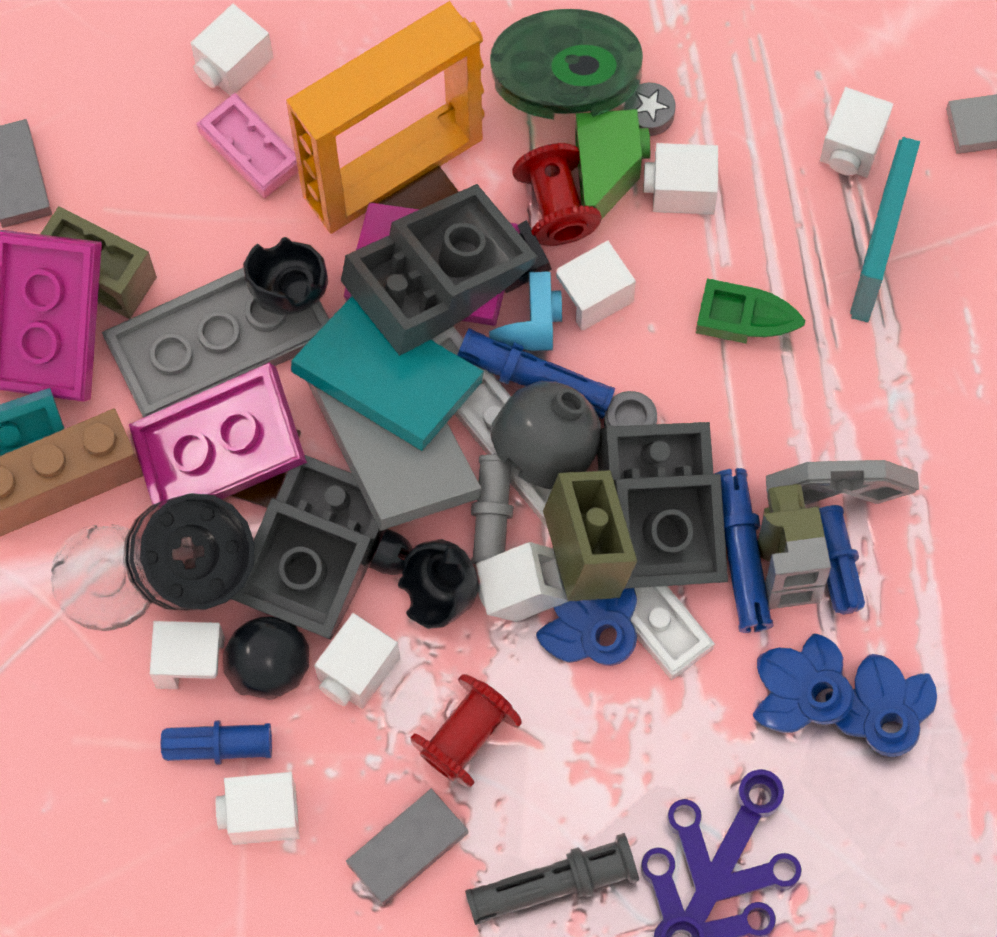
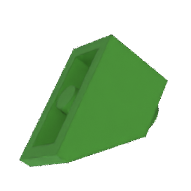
(609, 156)

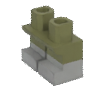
(795, 547)

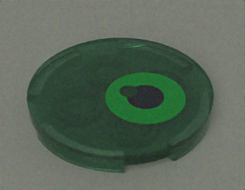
(566, 63)

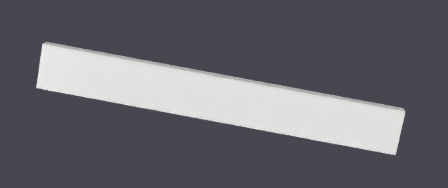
(659, 617)

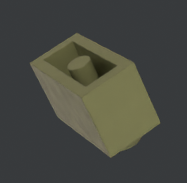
(589, 535)

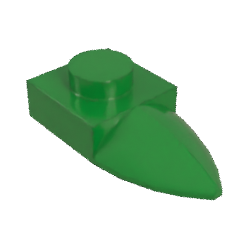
(743, 312)

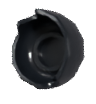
(285, 276)
(438, 582)
(266, 658)

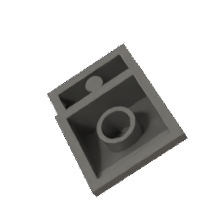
(436, 267)
(668, 501)
(312, 549)

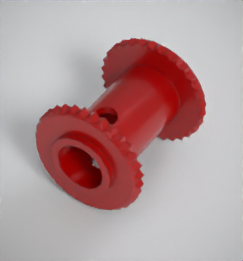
(550, 174)
(466, 730)

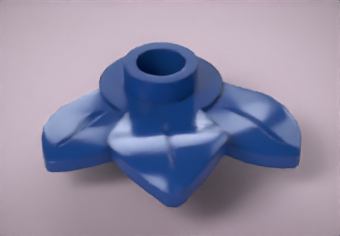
(579, 628)
(797, 680)
(885, 697)

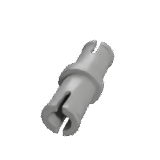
(492, 508)

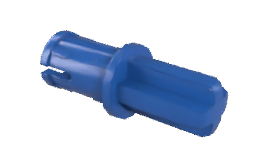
(843, 577)
(216, 742)

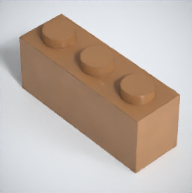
(65, 470)

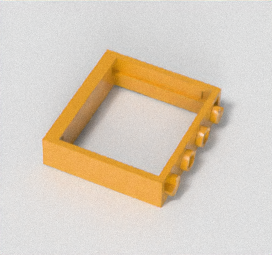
(368, 84)

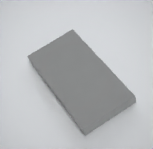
(204, 341)
(394, 475)

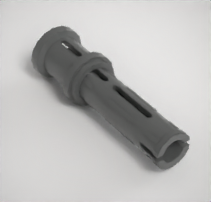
(578, 874)

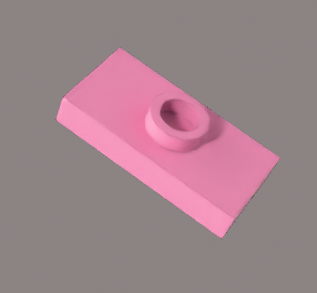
(249, 145)

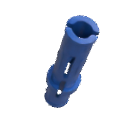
(524, 368)
(744, 553)

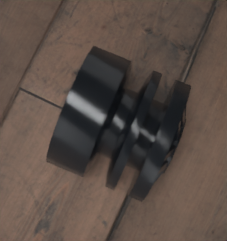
(220, 548)

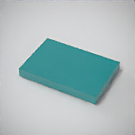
(884, 229)
(402, 393)

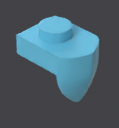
(544, 310)

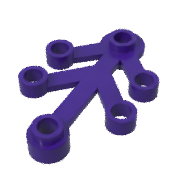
(715, 879)

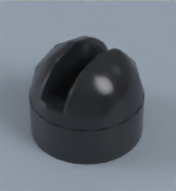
(388, 552)

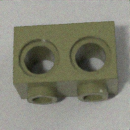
(124, 267)

